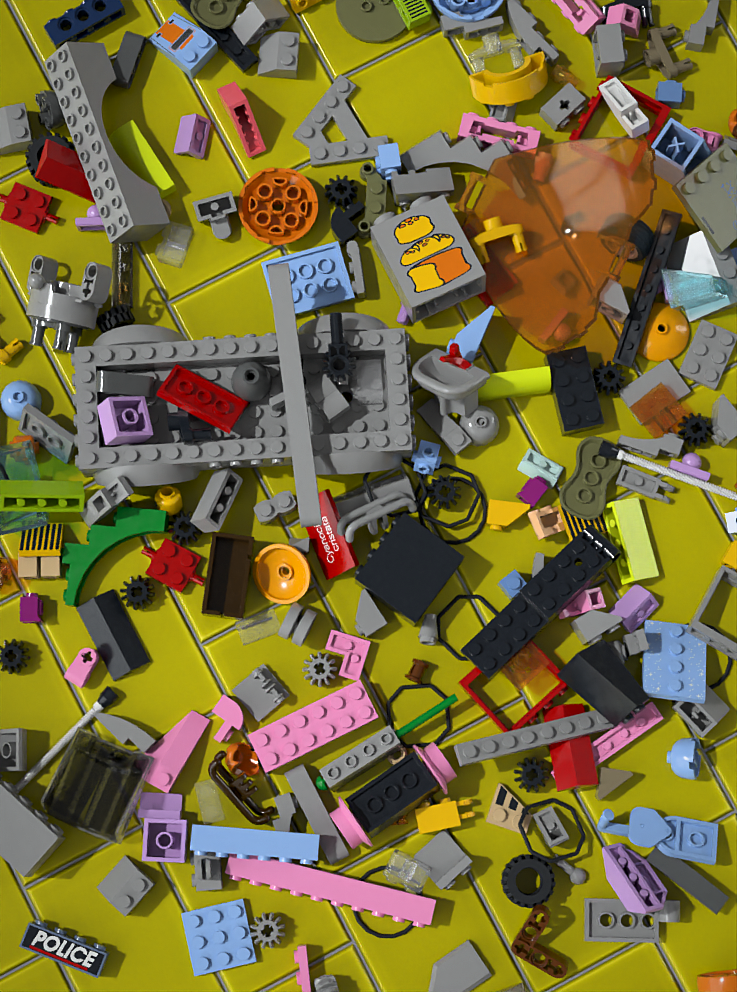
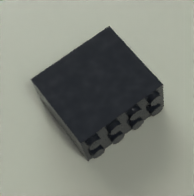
(408, 568)

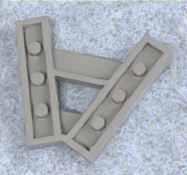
(333, 105)

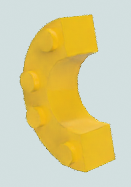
(511, 86)

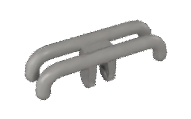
(373, 511)

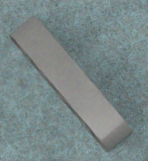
(316, 814)

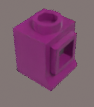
(532, 491)
(31, 608)

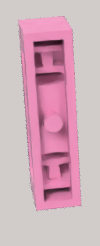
(583, 19)
(472, 124)

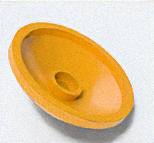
(668, 344)
(272, 578)

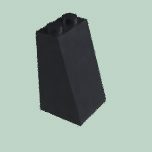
(605, 683)

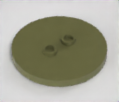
(370, 19)

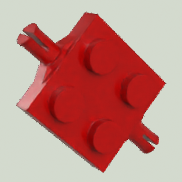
(27, 208)
(173, 566)

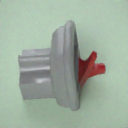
(450, 379)

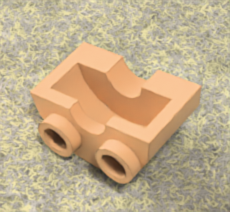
(546, 521)

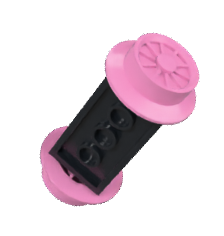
(393, 794)

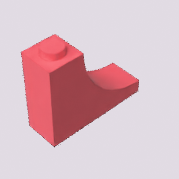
(242, 118)

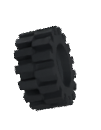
(115, 318)

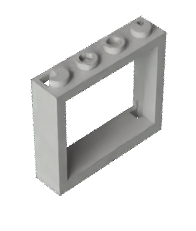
(705, 633)

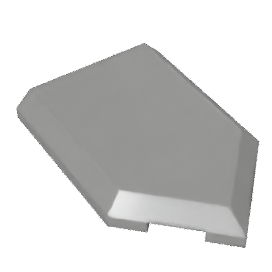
(458, 971)

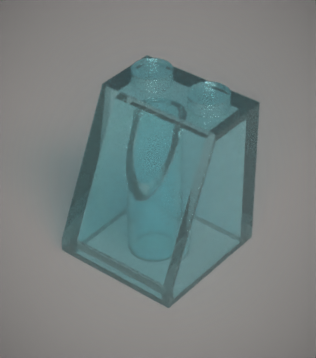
(692, 289)

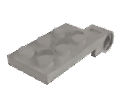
(615, 931)

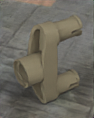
(659, 56)

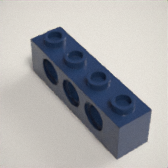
(82, 29)

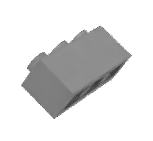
(216, 500)

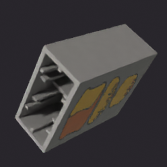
(427, 257)

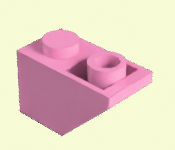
(627, 17)

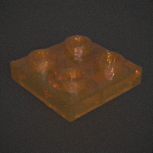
(658, 410)

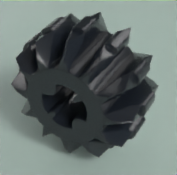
(335, 196)
(610, 386)
(686, 430)
(438, 487)
(180, 533)
(138, 599)
(17, 649)
(539, 774)

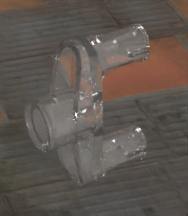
(494, 46)

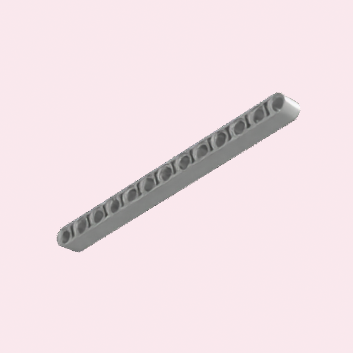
(294, 395)

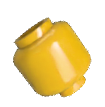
(169, 499)

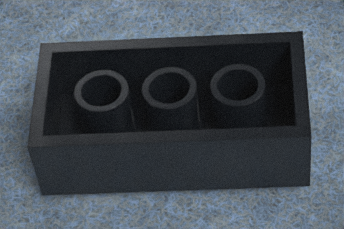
(574, 391)

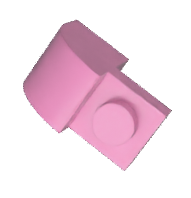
(588, 600)
(233, 716)

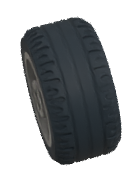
(643, 238)

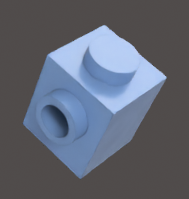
(670, 93)
(512, 584)

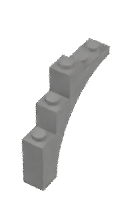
(468, 150)

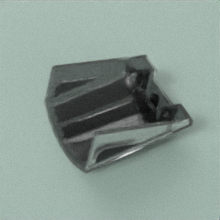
(97, 786)

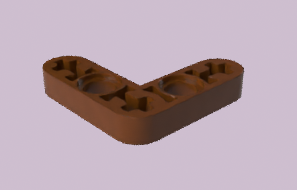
(530, 942)

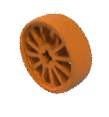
(718, 981)

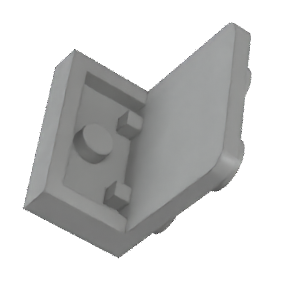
(445, 859)

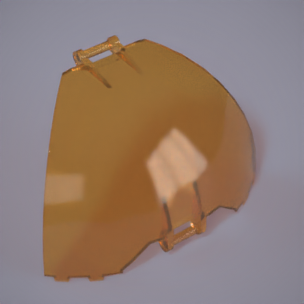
(575, 218)

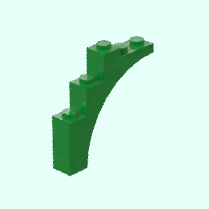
(102, 539)

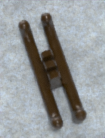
(238, 791)

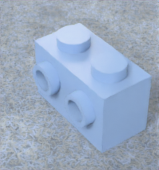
(388, 160)

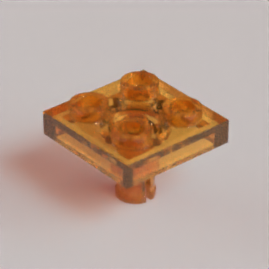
(520, 677)

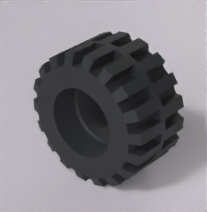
(35, 152)
(546, 881)

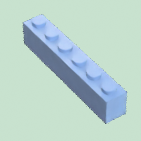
(254, 842)

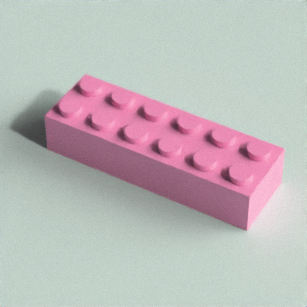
(313, 726)

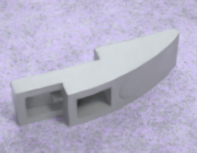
(524, 26)
(105, 501)

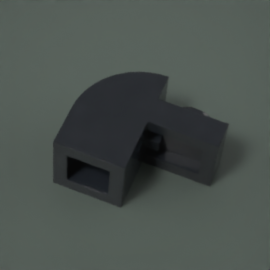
(341, 223)

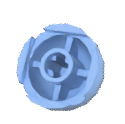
(17, 396)
(685, 758)

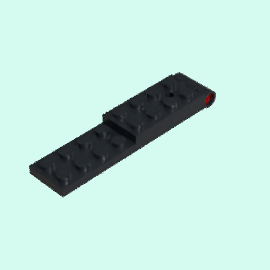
(541, 601)

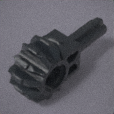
(338, 349)

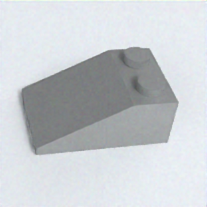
(15, 128)

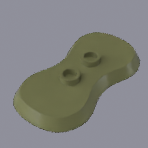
(215, 13)
(585, 490)

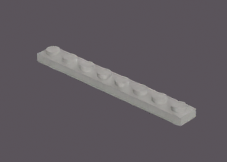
(531, 737)

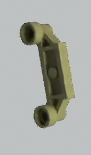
(374, 199)

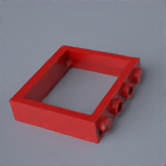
(643, 100)
(531, 715)

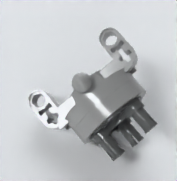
(64, 305)

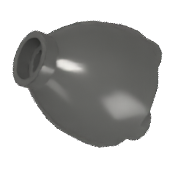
(50, 110)
(253, 389)

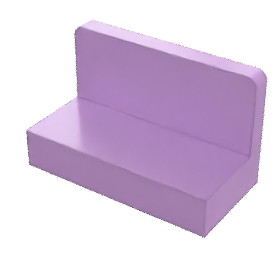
(192, 135)
(634, 607)
(160, 805)

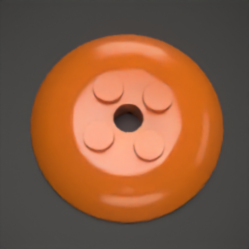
(272, 188)

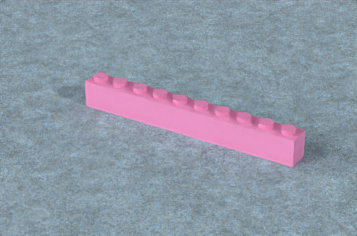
(334, 887)

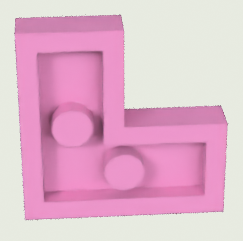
(354, 653)

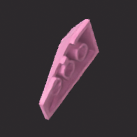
(174, 751)

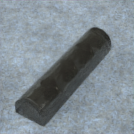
(122, 274)

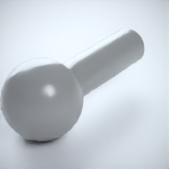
(576, 875)

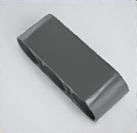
(128, 59)
(124, 384)

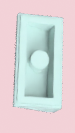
(535, 465)

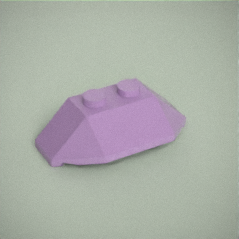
(633, 880)

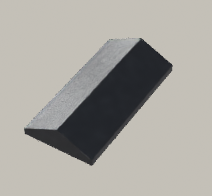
(113, 634)

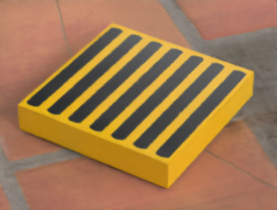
(576, 525)
(42, 541)

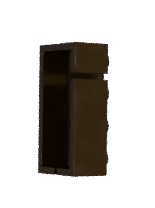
(228, 576)

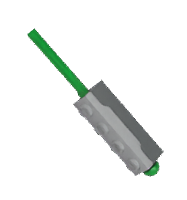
(372, 751)

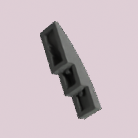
(688, 880)

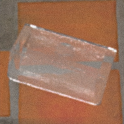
(258, 626)

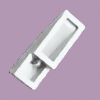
(624, 108)

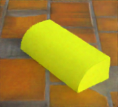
(140, 158)
(516, 384)
(630, 536)

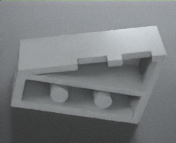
(411, 186)

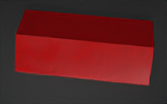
(64, 170)
(571, 758)

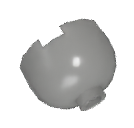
(479, 433)

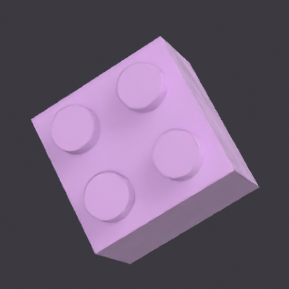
(125, 420)
(165, 840)

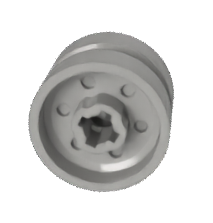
(297, 624)

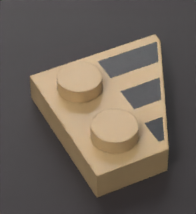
(507, 810)

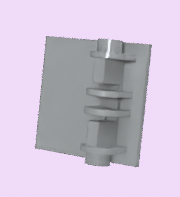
(260, 692)

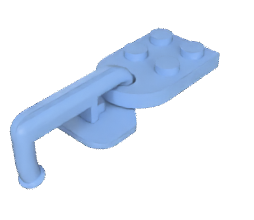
(688, 837)

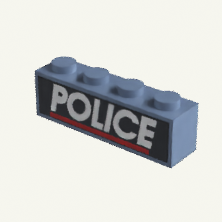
(64, 948)

